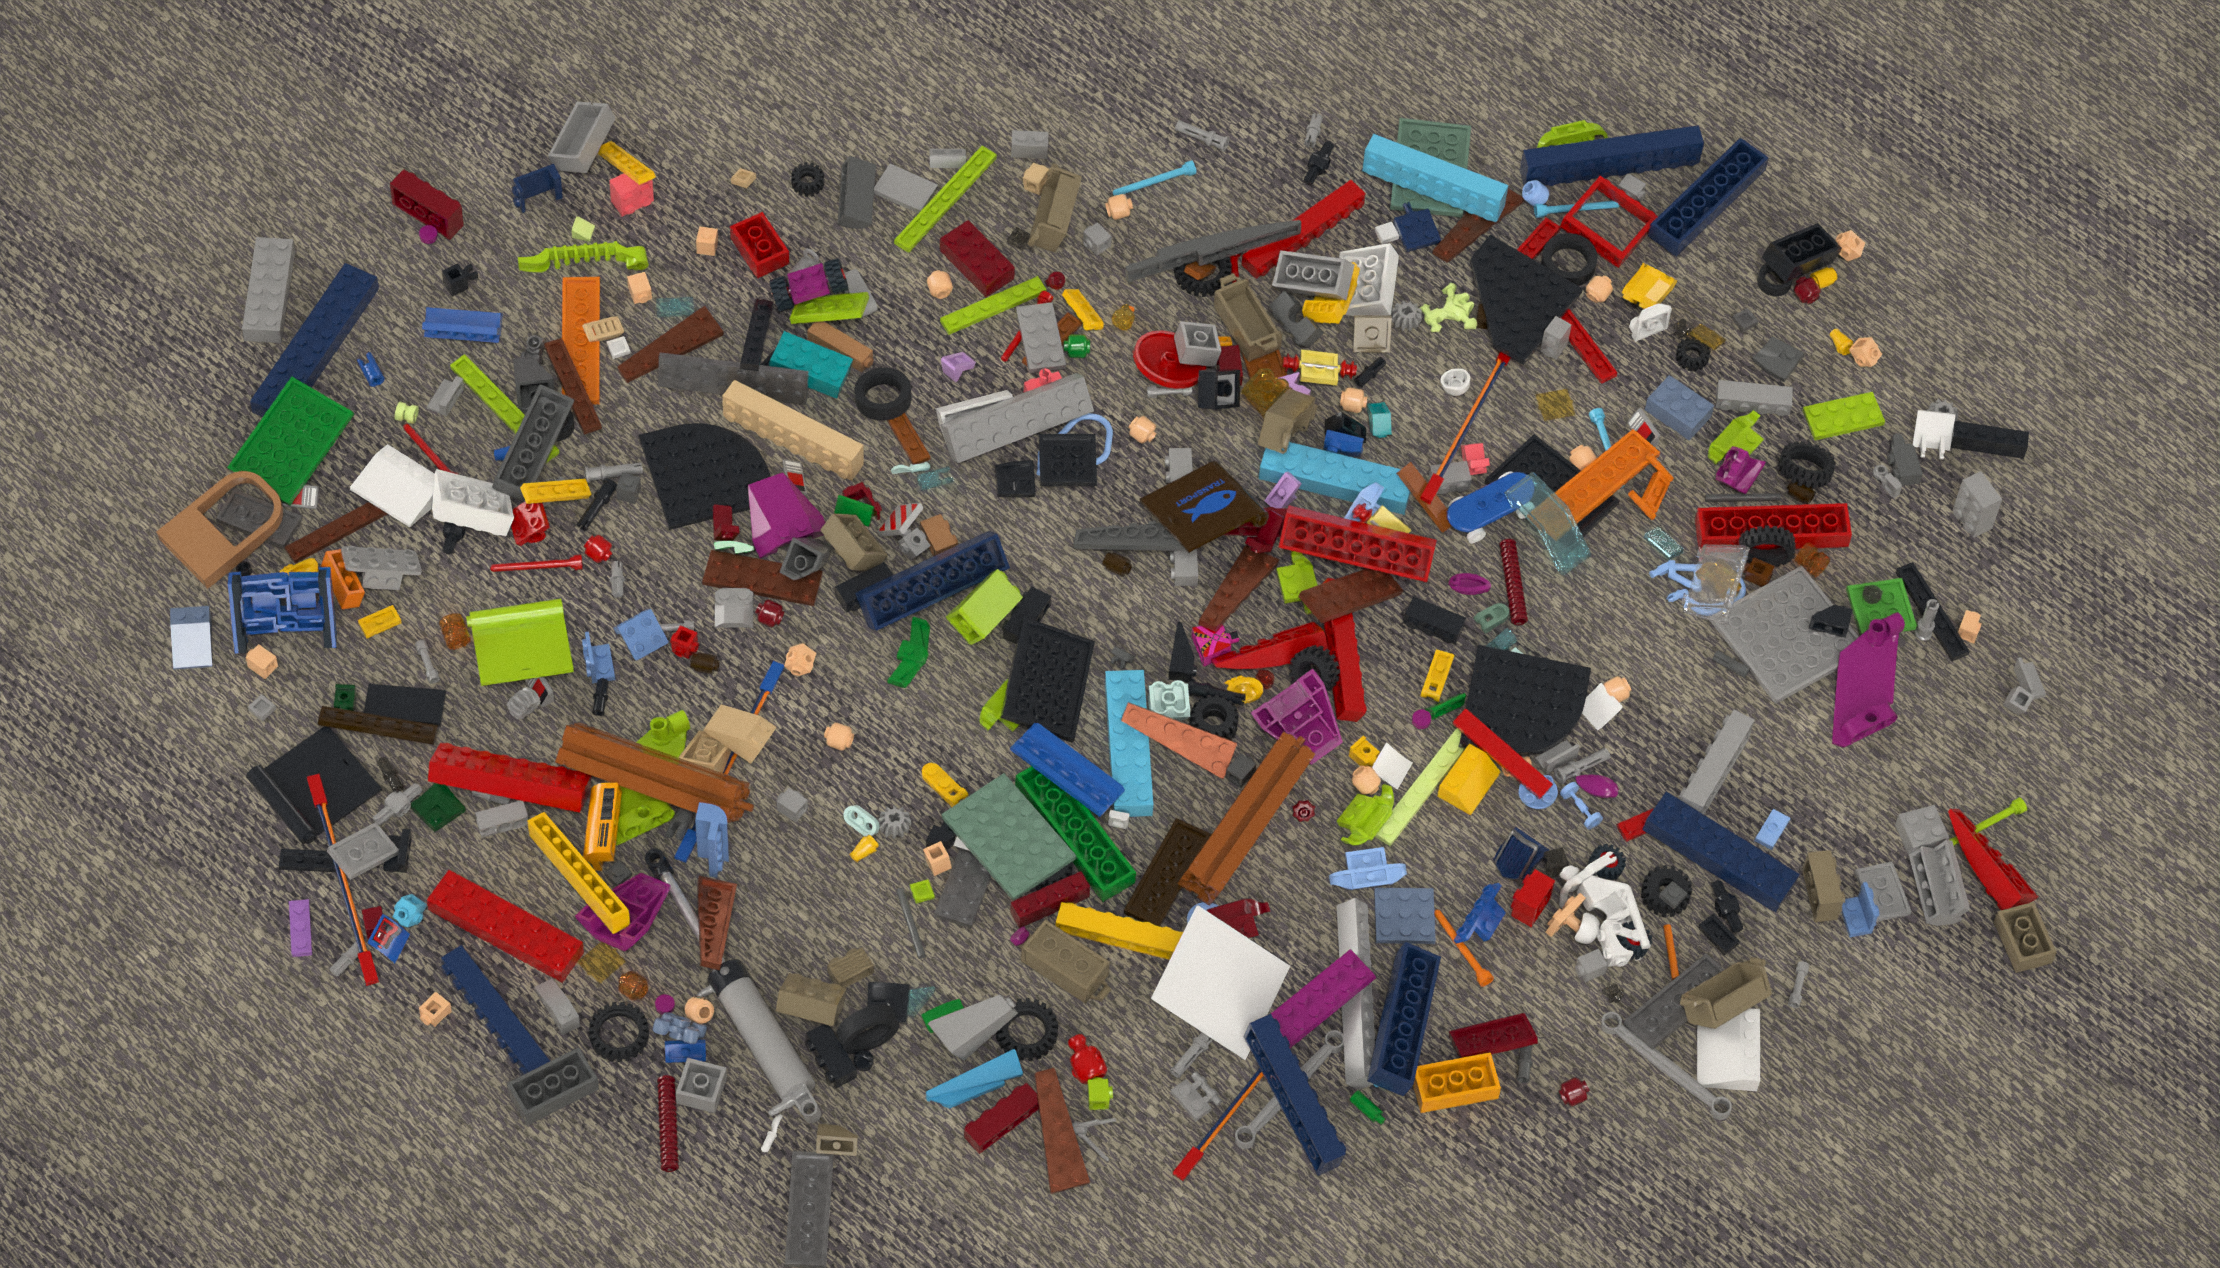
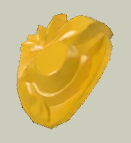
(307, 565)
(1249, 686)

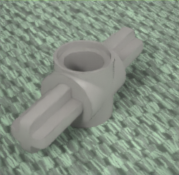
(397, 804)

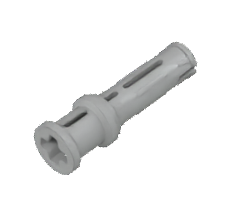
(1210, 138)
(604, 471)
(1926, 624)
(1574, 768)
(1199, 1045)

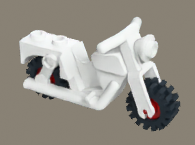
(1615, 899)

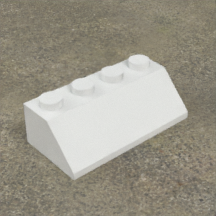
(963, 408)

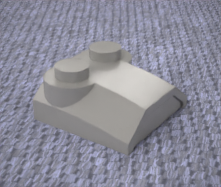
(734, 607)

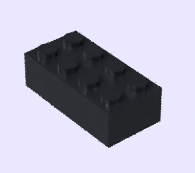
(1801, 252)

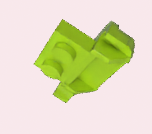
(1571, 133)
(1736, 434)
(1296, 578)
(992, 710)
(1366, 816)

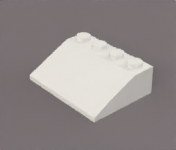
(1375, 279)
(396, 485)
(471, 503)
(1730, 1053)

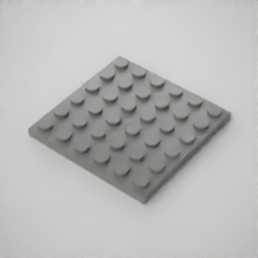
(1773, 635)

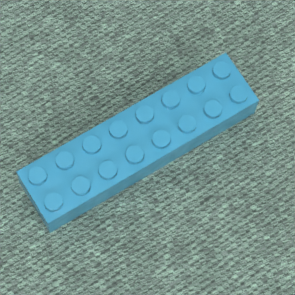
(1435, 178)
(1335, 475)
(1127, 746)

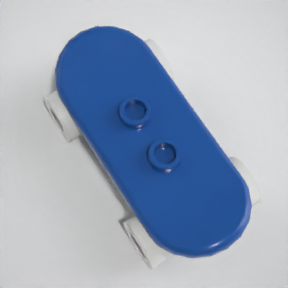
(1483, 507)

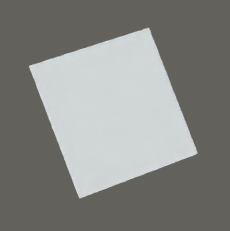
(1219, 981)

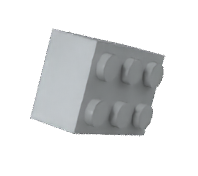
(1977, 504)

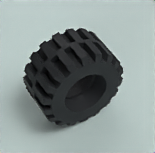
(1218, 708)

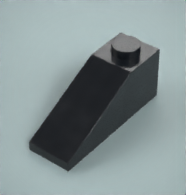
(1182, 658)

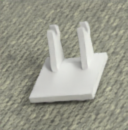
(1933, 431)

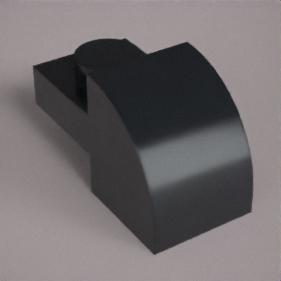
(941, 834)

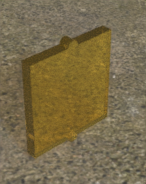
(1707, 336)
(1555, 404)
(601, 962)

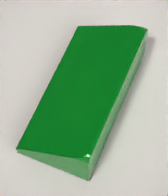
(849, 506)
(1446, 706)

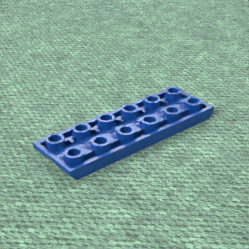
(1067, 769)

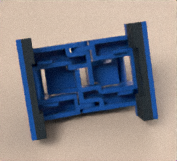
(266, 597)

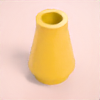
(1841, 341)
(864, 848)

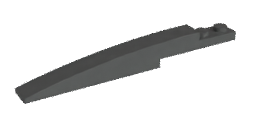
(1212, 248)

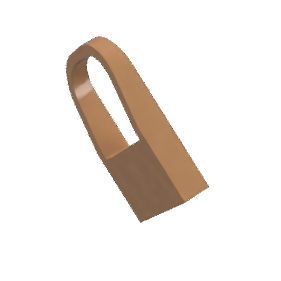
(202, 546)

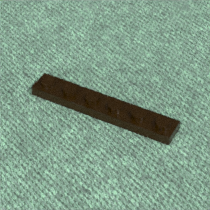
(377, 725)

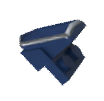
(1518, 855)

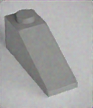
(558, 1006)

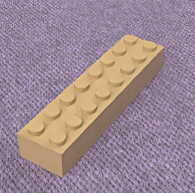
(793, 430)

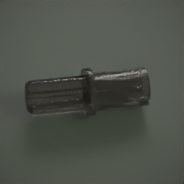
(390, 774)

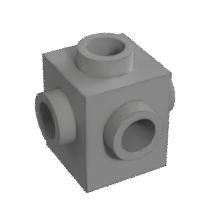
(913, 542)

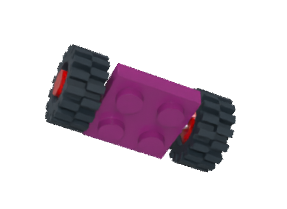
(808, 284)

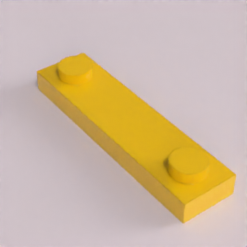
(555, 491)

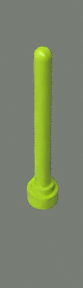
(2017, 806)

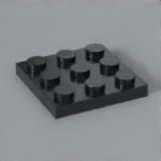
(1067, 459)

